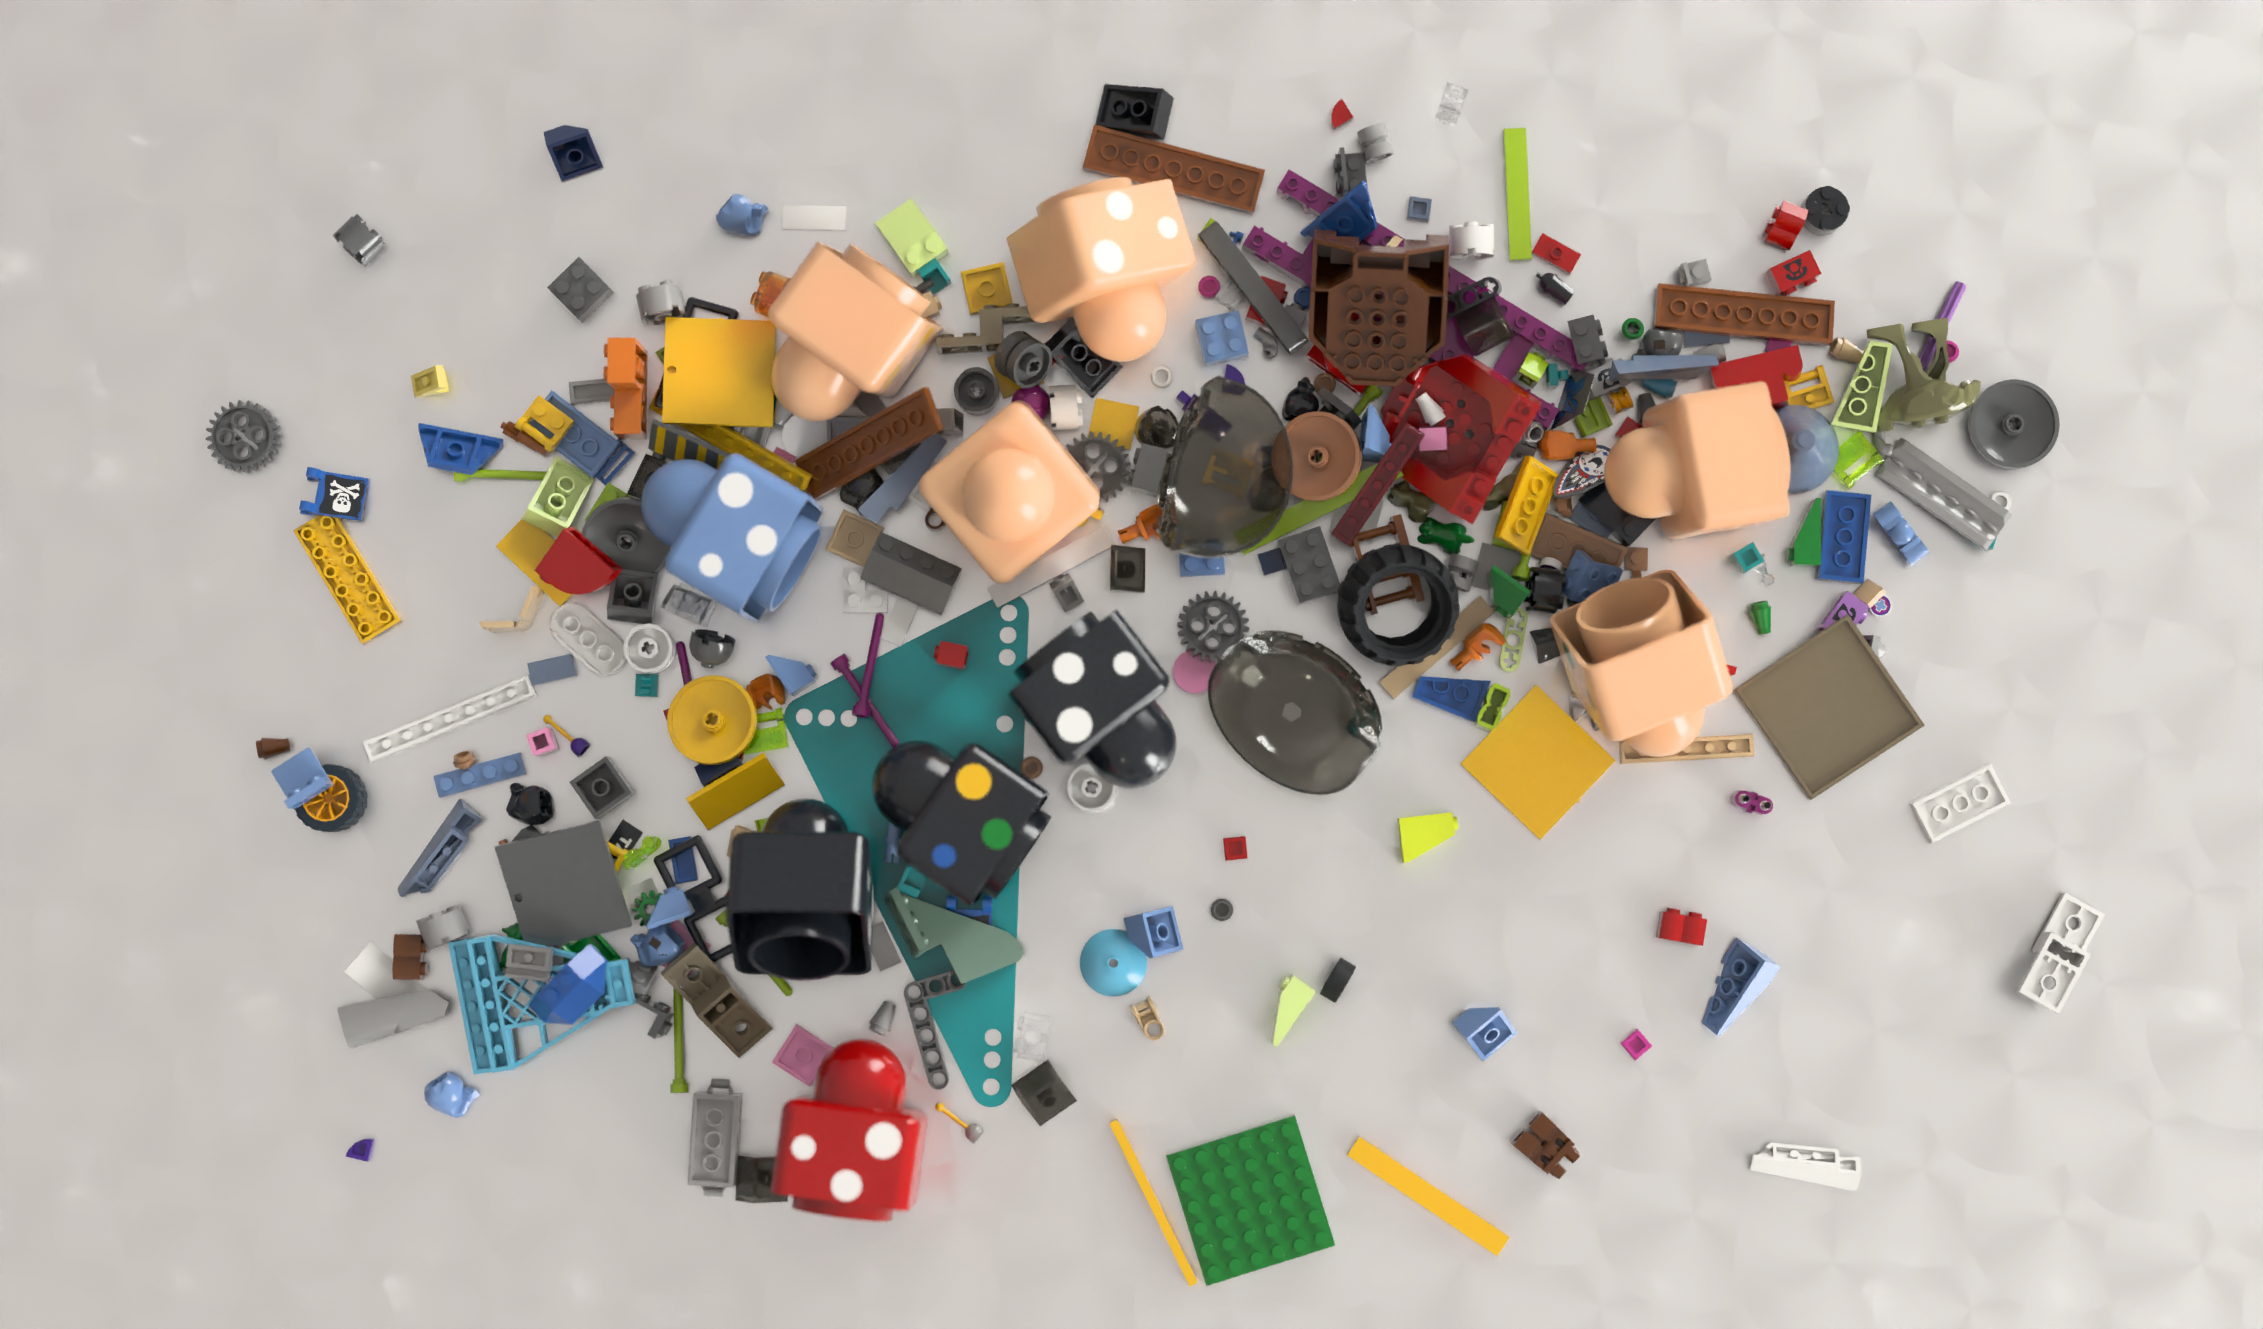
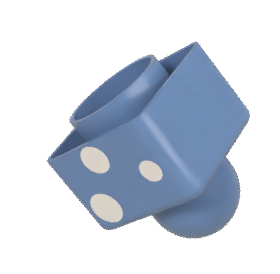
(732, 530)

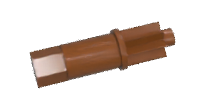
(522, 437)

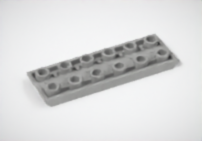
(1943, 494)

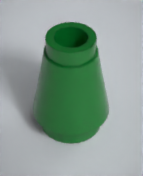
(1634, 324)
(1761, 616)

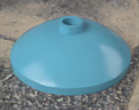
(1112, 980)

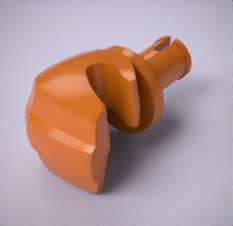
(1562, 445)
(1145, 525)
(1474, 647)
(765, 688)

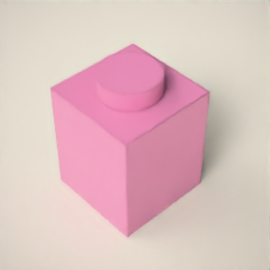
(1434, 438)
(542, 742)

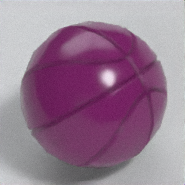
(1036, 397)

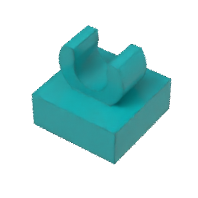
(1553, 376)
(647, 685)

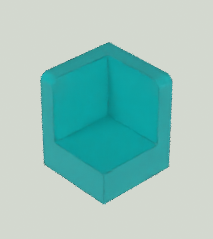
(936, 274)
(1747, 557)
(912, 882)

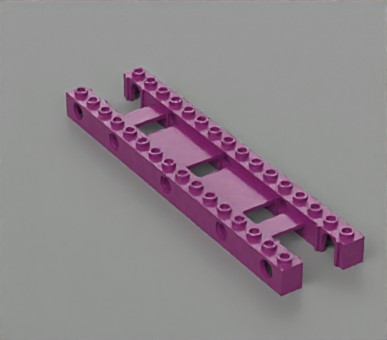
(1527, 329)

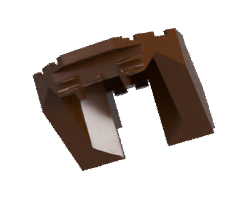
(1412, 286)

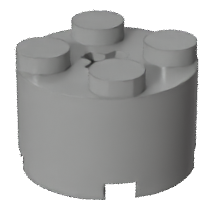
(659, 302)
(442, 927)

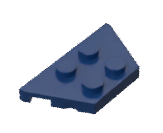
(1350, 215)
(456, 449)

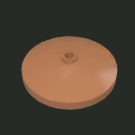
(1341, 460)

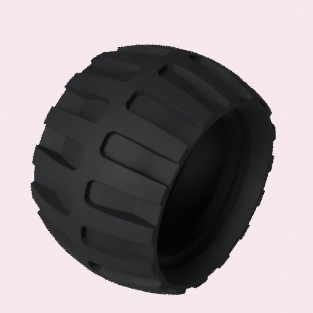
(1430, 634)

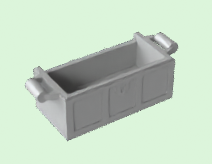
(715, 1138)

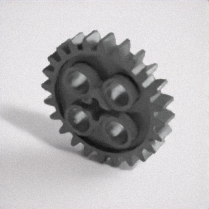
(230, 451)
(1110, 480)
(1199, 612)

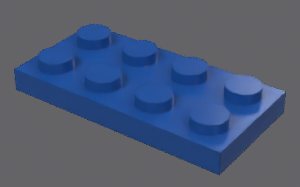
(1844, 536)

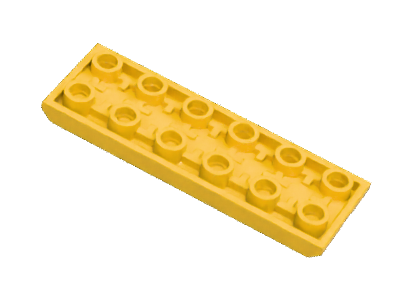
(347, 576)

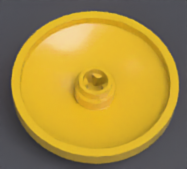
(712, 720)

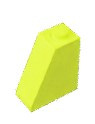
(1423, 833)

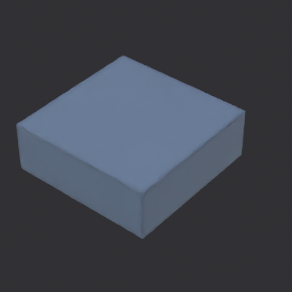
(1419, 209)

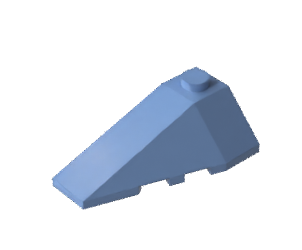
(1741, 982)

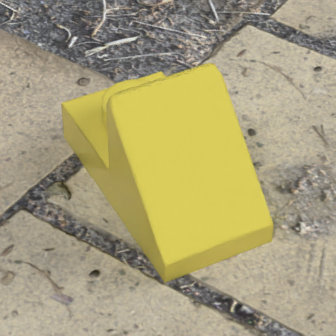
(430, 381)

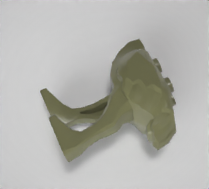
(1928, 394)

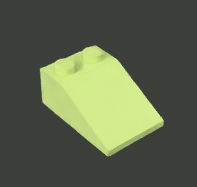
(911, 237)
(558, 497)
(1290, 1003)

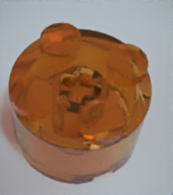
(769, 289)

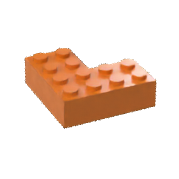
(628, 377)

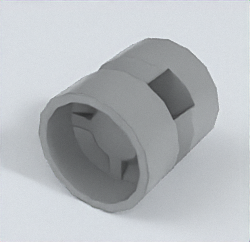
(1376, 146)
(1463, 565)

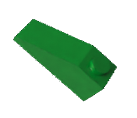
(1806, 543)

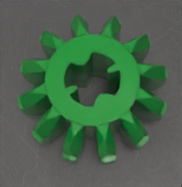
(643, 906)

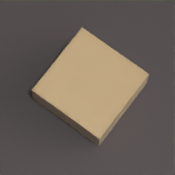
(1869, 592)

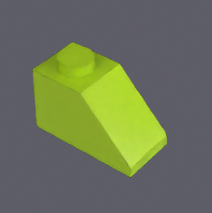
(1531, 369)

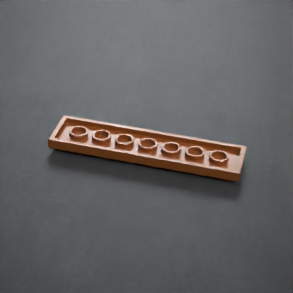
(1189, 171)
(1744, 314)
(871, 443)

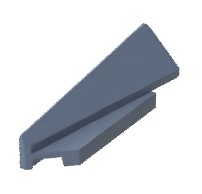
(903, 480)

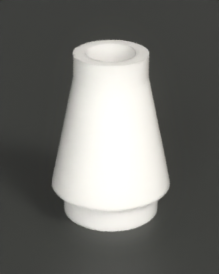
(1430, 409)

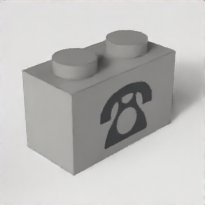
(1601, 382)

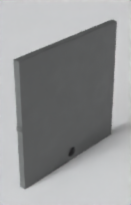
(563, 885)

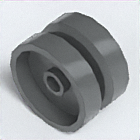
(1023, 359)

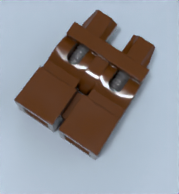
(1545, 1129)

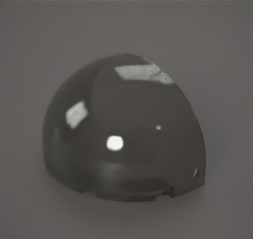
(1225, 473)
(1295, 711)

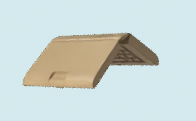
(528, 614)

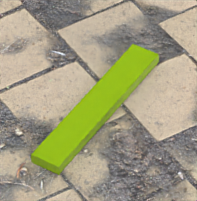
(1517, 194)

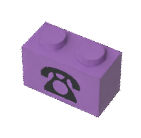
(1845, 605)

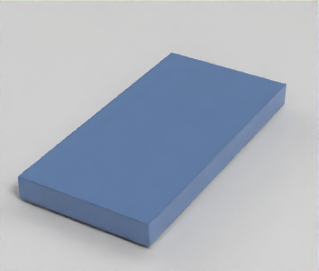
(585, 442)

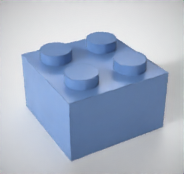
(1221, 338)

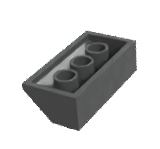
(911, 573)

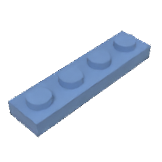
(480, 775)

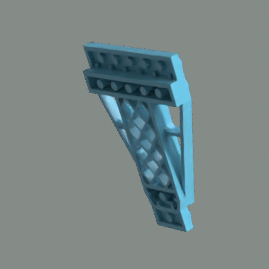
(485, 1004)

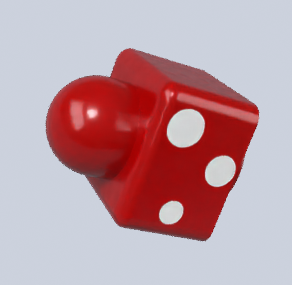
(852, 1141)

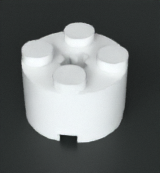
(1471, 241)
(1065, 407)

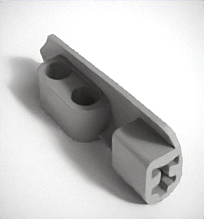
(389, 1015)

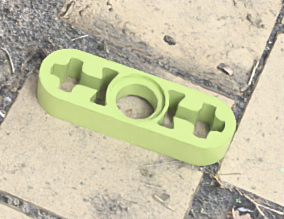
(1515, 657)

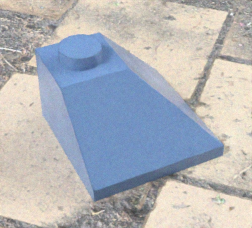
(1373, 436)
(792, 673)
(668, 908)
(1154, 932)
(1484, 1030)

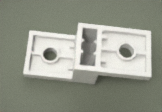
(2060, 953)

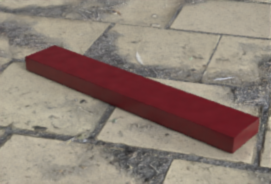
(1378, 484)

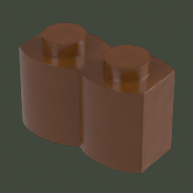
(409, 957)

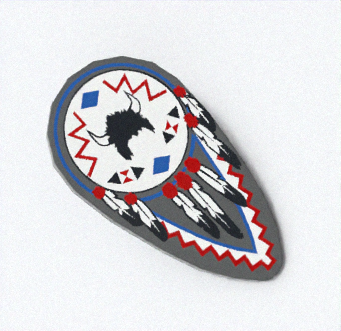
(1581, 473)

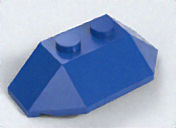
(572, 989)

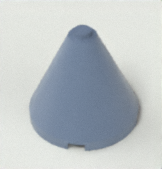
(1811, 446)

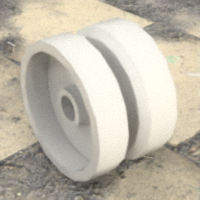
(640, 639)
(1087, 800)

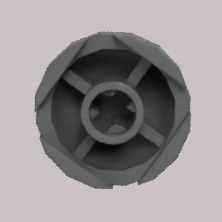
(710, 648)

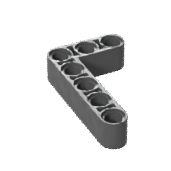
(928, 1023)

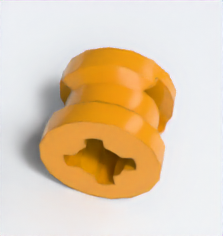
(1620, 400)

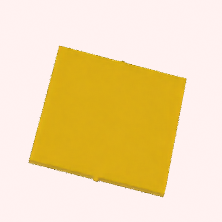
(718, 372)
(1537, 762)

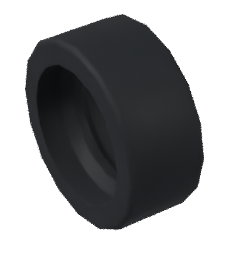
(1338, 980)

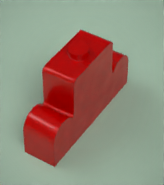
(1766, 367)

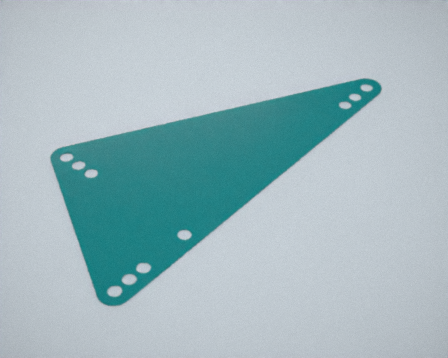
(950, 711)

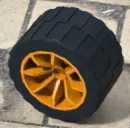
(337, 806)

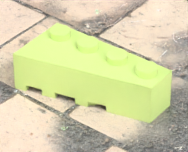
(1864, 394)

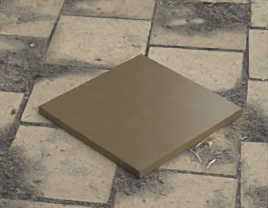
(1829, 707)

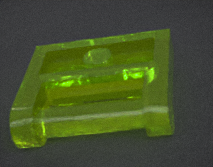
(1851, 452)
(769, 738)
(636, 856)

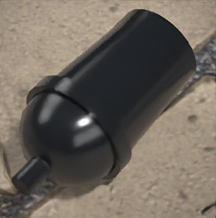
(1555, 287)

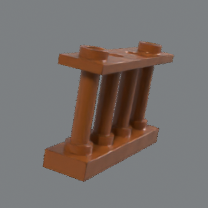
(1414, 590)

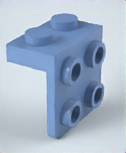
(1587, 576)

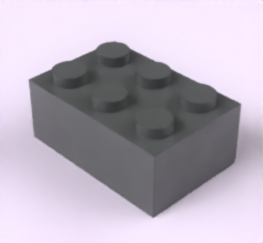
(1309, 565)

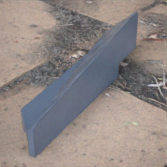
(1661, 367)
(440, 850)

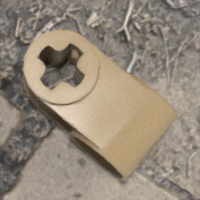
(1147, 1017)

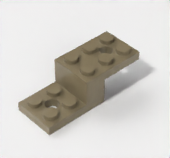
(991, 330)
(716, 1000)

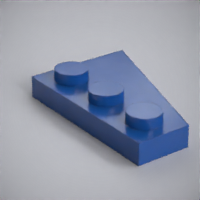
(1454, 696)

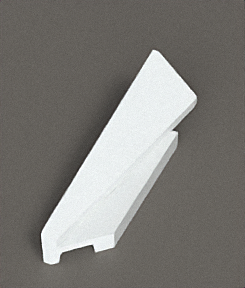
(1809, 1165)

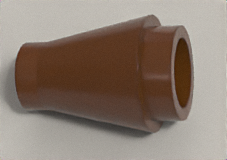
(272, 747)

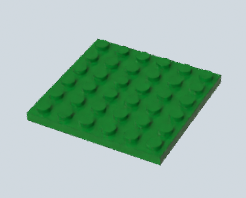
(1250, 1200)

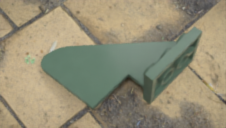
(968, 944)

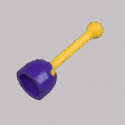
(578, 745)

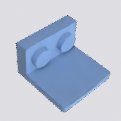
(1196, 566)
(301, 778)

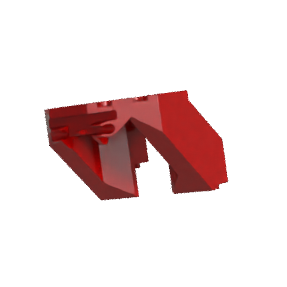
(1494, 411)

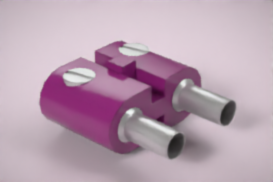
(1751, 802)

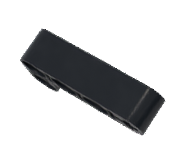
(1459, 297)

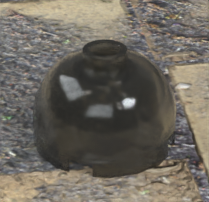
(1156, 427)

